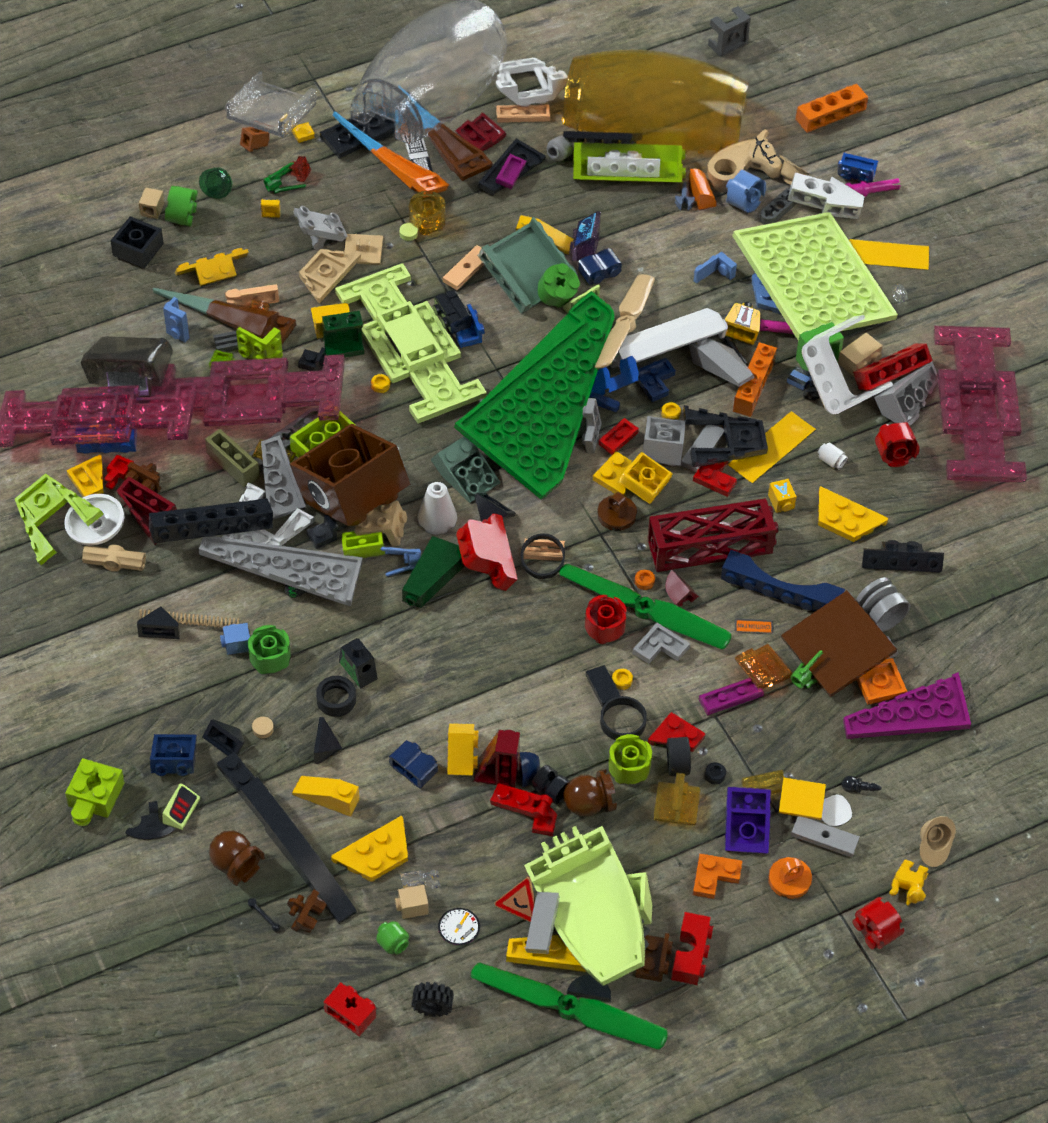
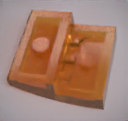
(763, 666)

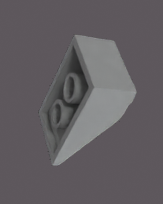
(664, 440)

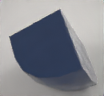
(528, 767)

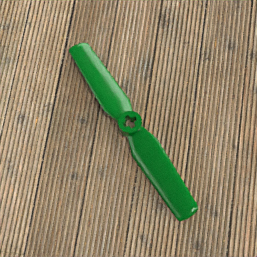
(659, 611)
(587, 1011)

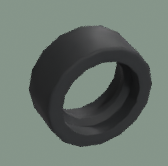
(336, 682)

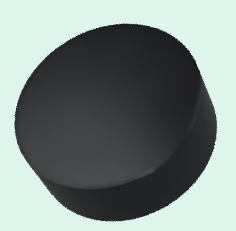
(715, 773)

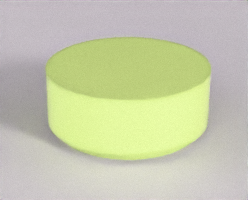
(408, 232)

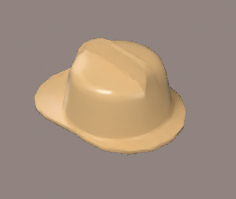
(789, 169)
(936, 840)

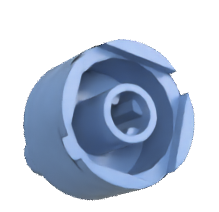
(745, 191)

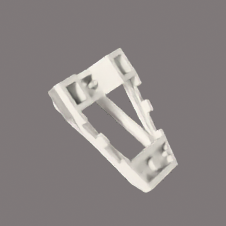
(549, 91)

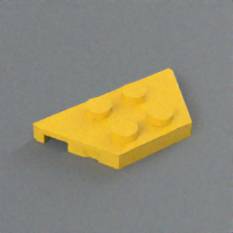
(846, 517)
(376, 852)

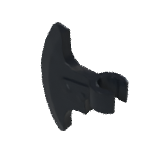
(150, 825)

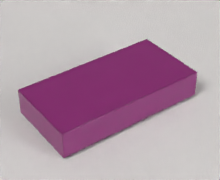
(510, 171)

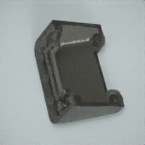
(128, 354)

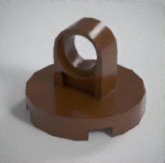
(617, 512)

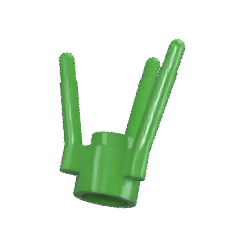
(802, 675)

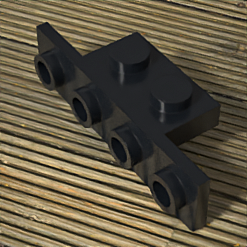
(903, 557)

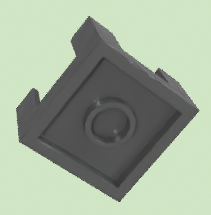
(730, 35)

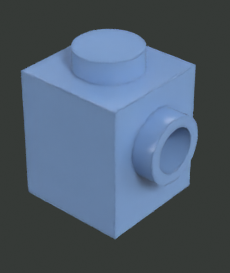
(235, 638)

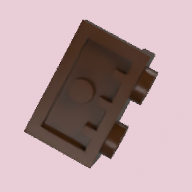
(655, 958)

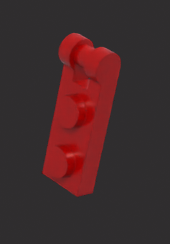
(521, 801)

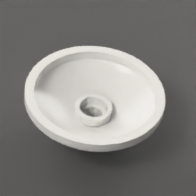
(103, 528)

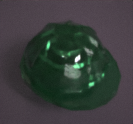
(215, 182)

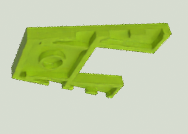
(41, 502)

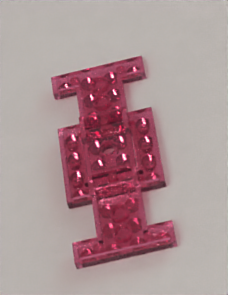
(117, 411)

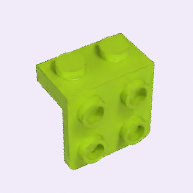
(256, 348)

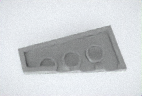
(279, 479)

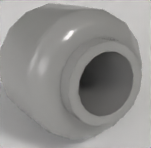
(559, 148)

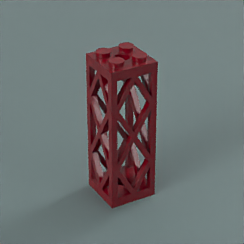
(730, 533)

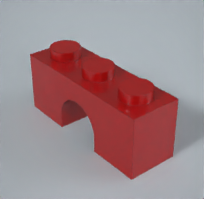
(689, 965)

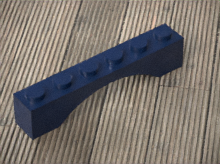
(742, 571)

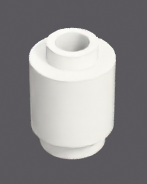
(832, 456)

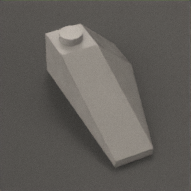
(720, 361)
(908, 395)

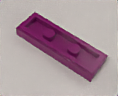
(729, 696)

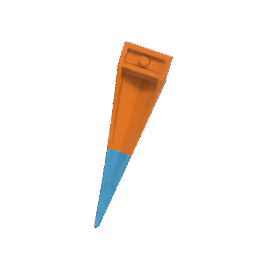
(411, 174)

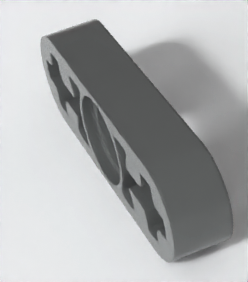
(777, 213)

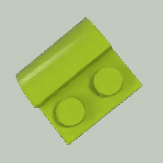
(363, 545)

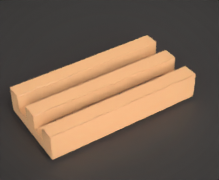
(543, 552)

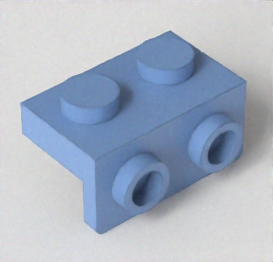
(176, 320)

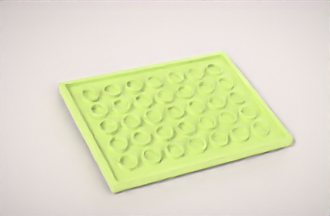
(813, 273)

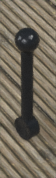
(253, 904)

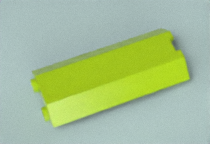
(670, 160)

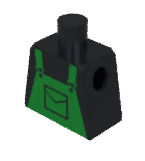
(355, 657)

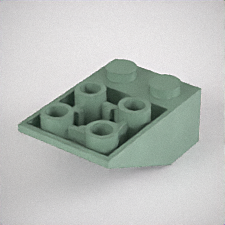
(465, 469)

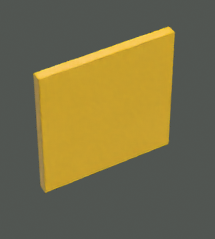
(802, 798)

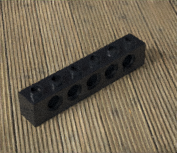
(210, 520)

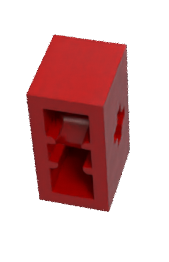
(341, 1006)

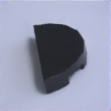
(588, 987)

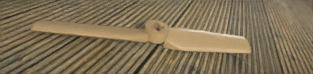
(629, 311)

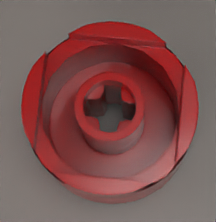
(896, 444)
(605, 618)
(878, 923)

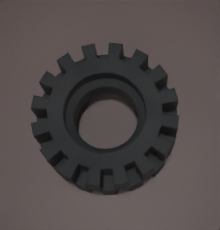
(432, 999)

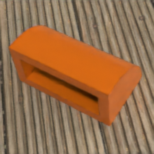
(701, 189)

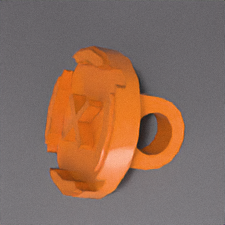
(790, 878)

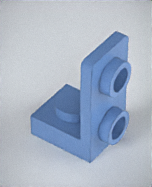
(719, 262)

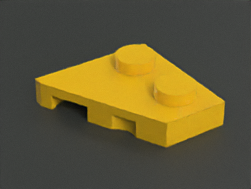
(611, 472)
(88, 476)

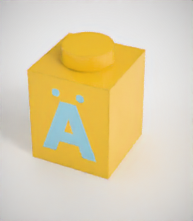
(782, 495)

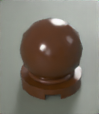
(588, 794)
(235, 856)

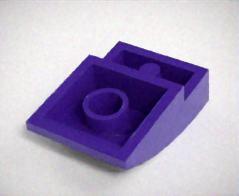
(747, 820)

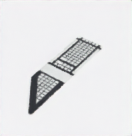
(418, 154)

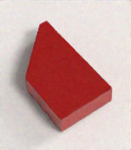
(547, 825)

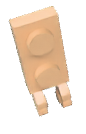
(243, 297)

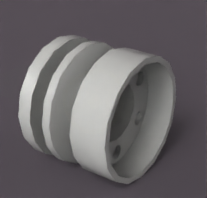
(883, 603)

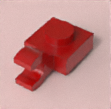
(116, 469)

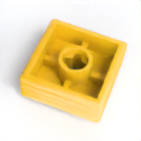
(645, 477)

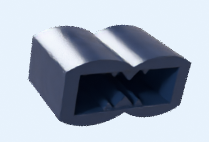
(599, 266)
(413, 764)

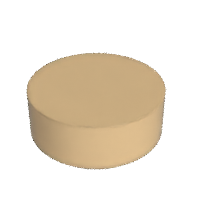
(262, 727)

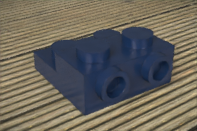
(173, 754)

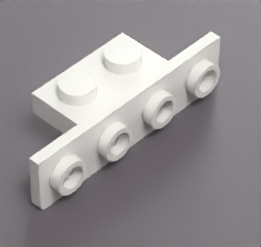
(623, 164)

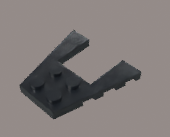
(743, 437)

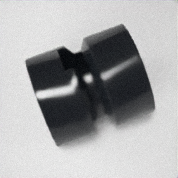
(550, 783)

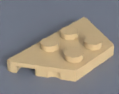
(326, 271)

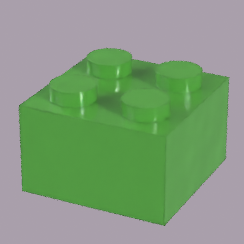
(835, 342)

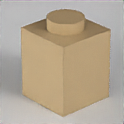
(151, 203)
(412, 901)

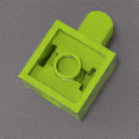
(99, 798)

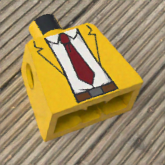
(743, 322)

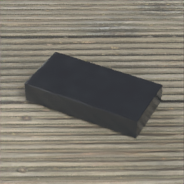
(602, 684)

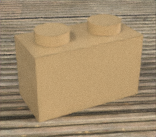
(860, 353)

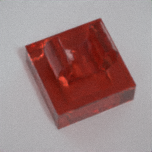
(300, 168)

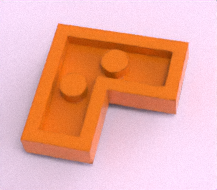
(715, 868)

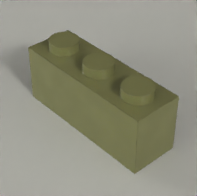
(232, 458)

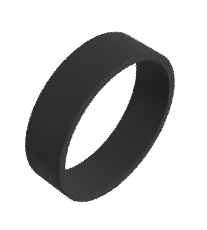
(537, 537)
(622, 700)

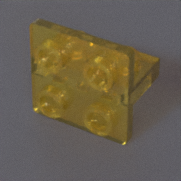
(677, 802)

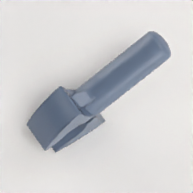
(679, 200)

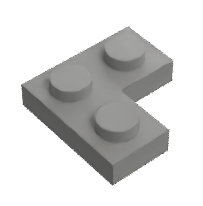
(593, 425)
(659, 640)

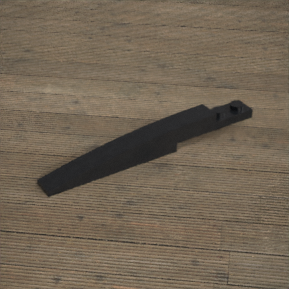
(287, 836)

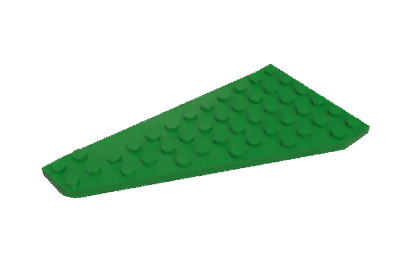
(538, 407)

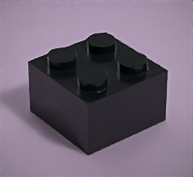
(137, 242)

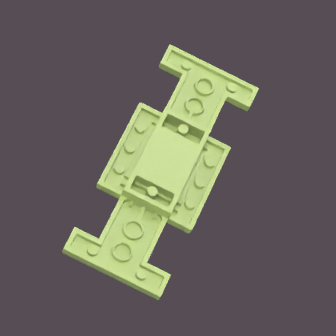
(418, 337)

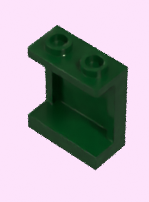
(343, 334)

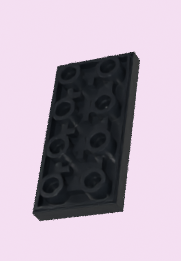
(607, 137)

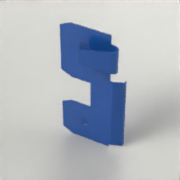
(604, 381)

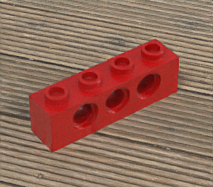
(892, 366)

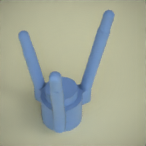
(411, 557)

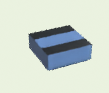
(799, 378)

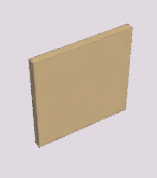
(367, 245)

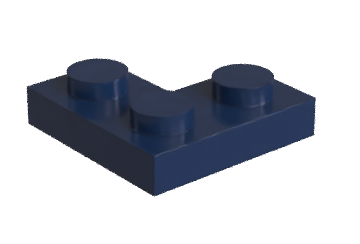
(651, 379)

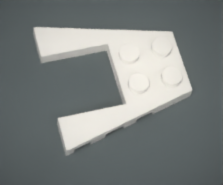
(295, 524)

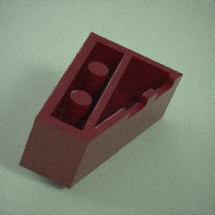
(142, 501)
(500, 760)

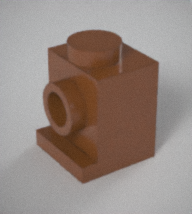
(253, 138)

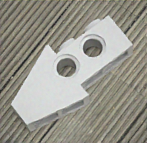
(826, 195)

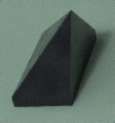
(489, 506)
(158, 625)
(224, 737)
(326, 742)

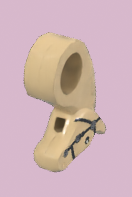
(740, 156)

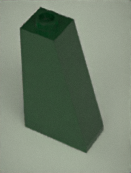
(432, 572)

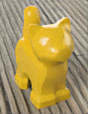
(910, 881)

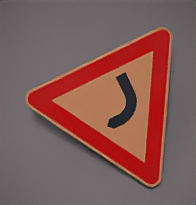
(519, 900)

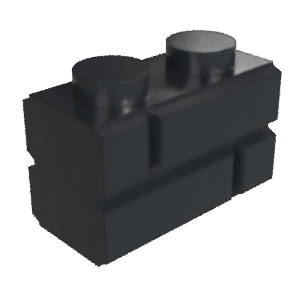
(452, 312)

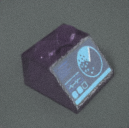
(586, 237)

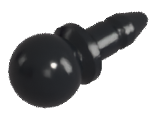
(852, 784)

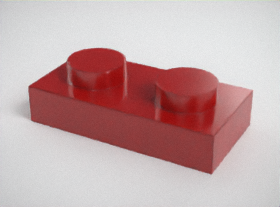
(618, 436)

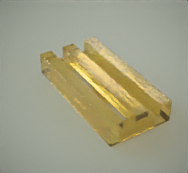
(765, 780)

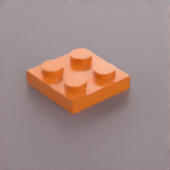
(882, 683)

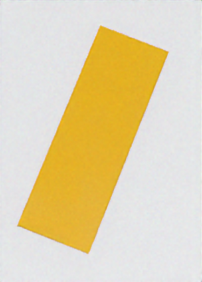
(892, 254)
(780, 441)

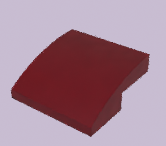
(481, 132)

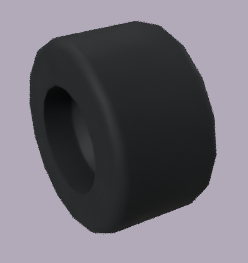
(678, 756)

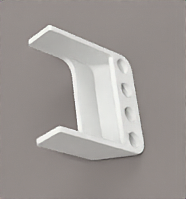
(827, 373)

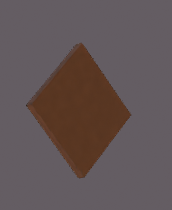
(848, 641)

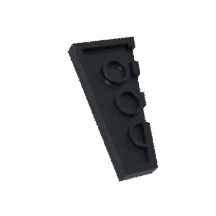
(518, 149)

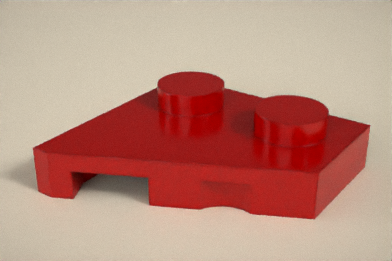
(675, 727)

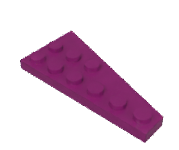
(917, 711)

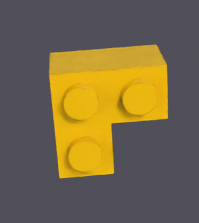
(461, 745)

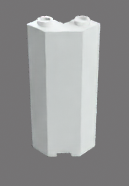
(671, 335)

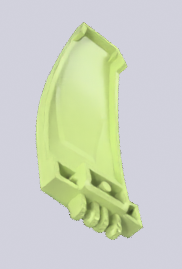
(595, 906)

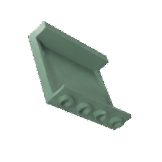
(521, 261)

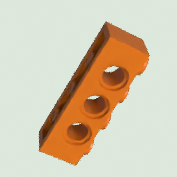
(831, 108)
(750, 392)

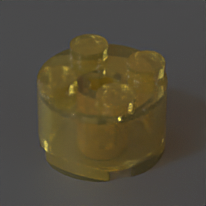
(427, 212)

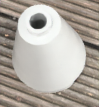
(437, 510)

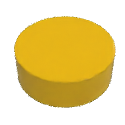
(380, 383)
(671, 411)
(622, 679)

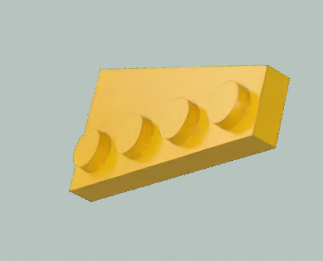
(558, 955)

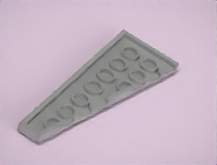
(309, 570)

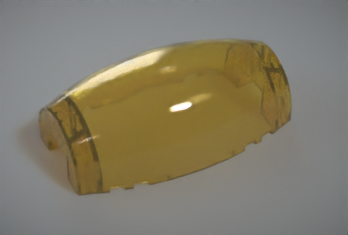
(657, 95)

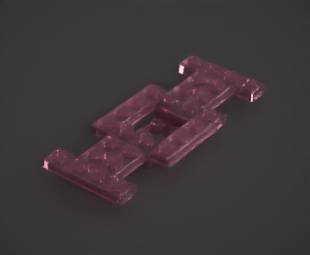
(260, 403)
(970, 404)

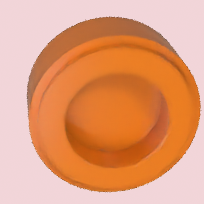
(644, 579)

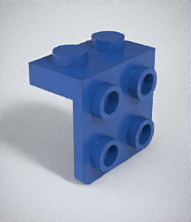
(857, 167)

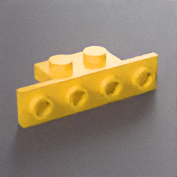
(214, 269)

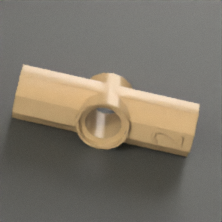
(114, 558)

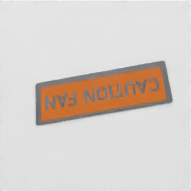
(754, 626)

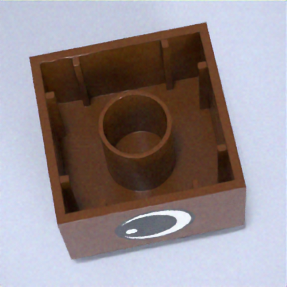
(350, 475)

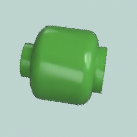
(392, 937)

